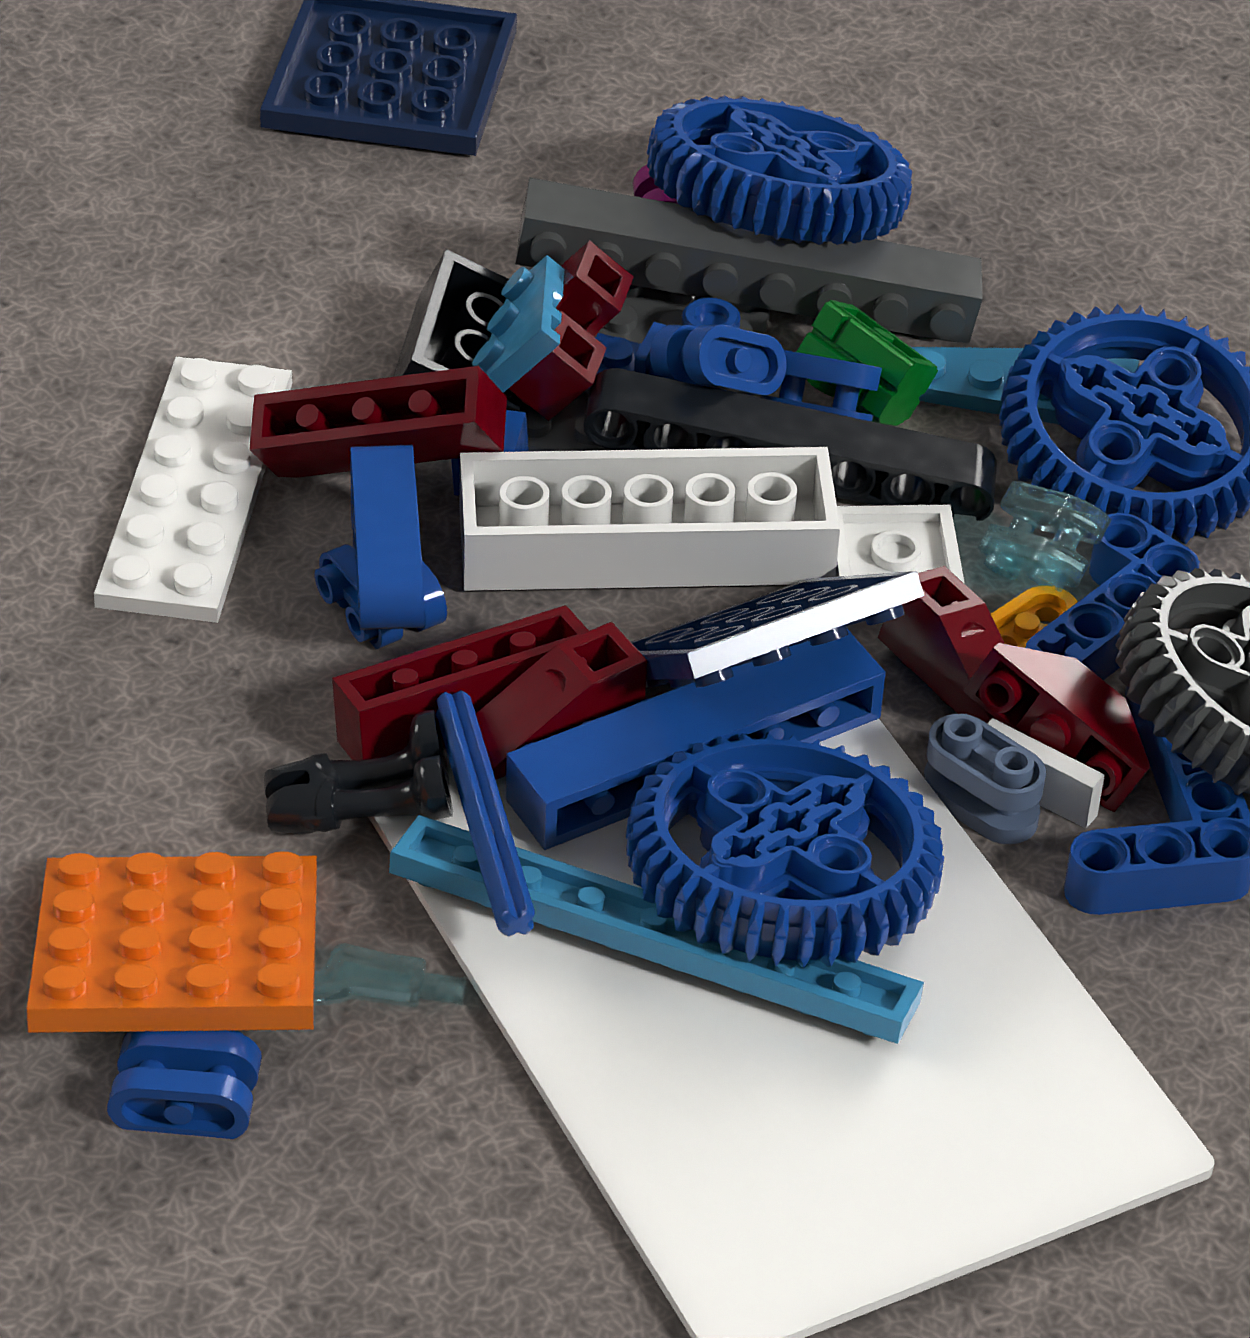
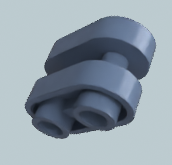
(985, 778)

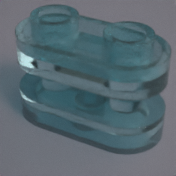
(1040, 558)

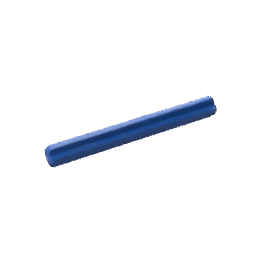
(485, 814)

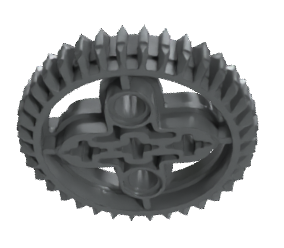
(1195, 682)

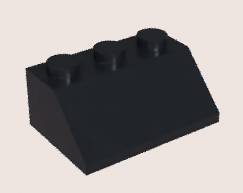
(453, 319)

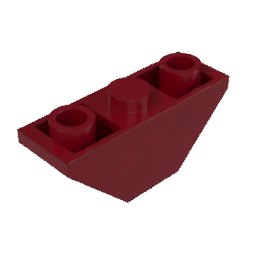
(1066, 709)

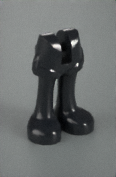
(324, 792)

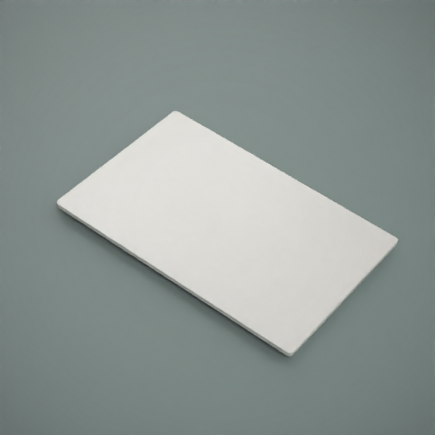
(794, 1161)

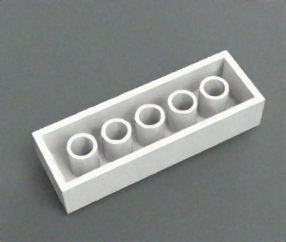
(647, 518)

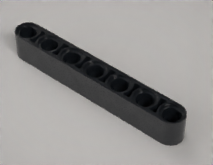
(867, 458)

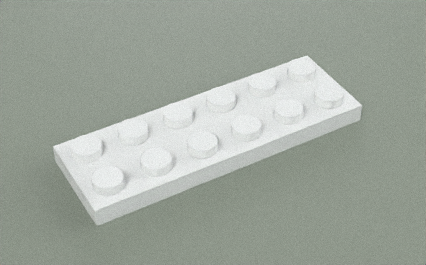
(190, 494)

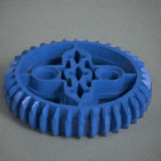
(779, 170)
(1133, 420)
(784, 849)

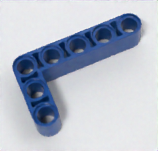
(1166, 865)

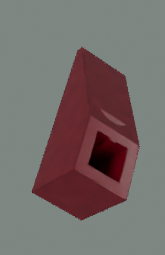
(944, 638)
(562, 690)

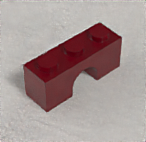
(591, 297)

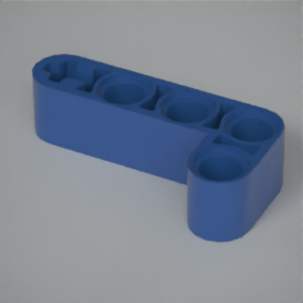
(386, 537)
(1123, 567)

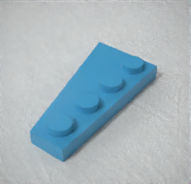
(977, 377)

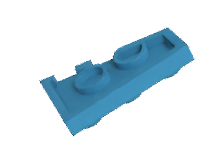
(524, 324)

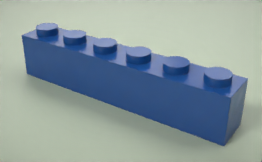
(595, 769)

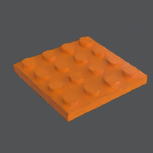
(175, 944)

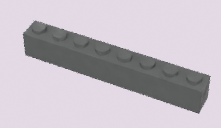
(692, 255)

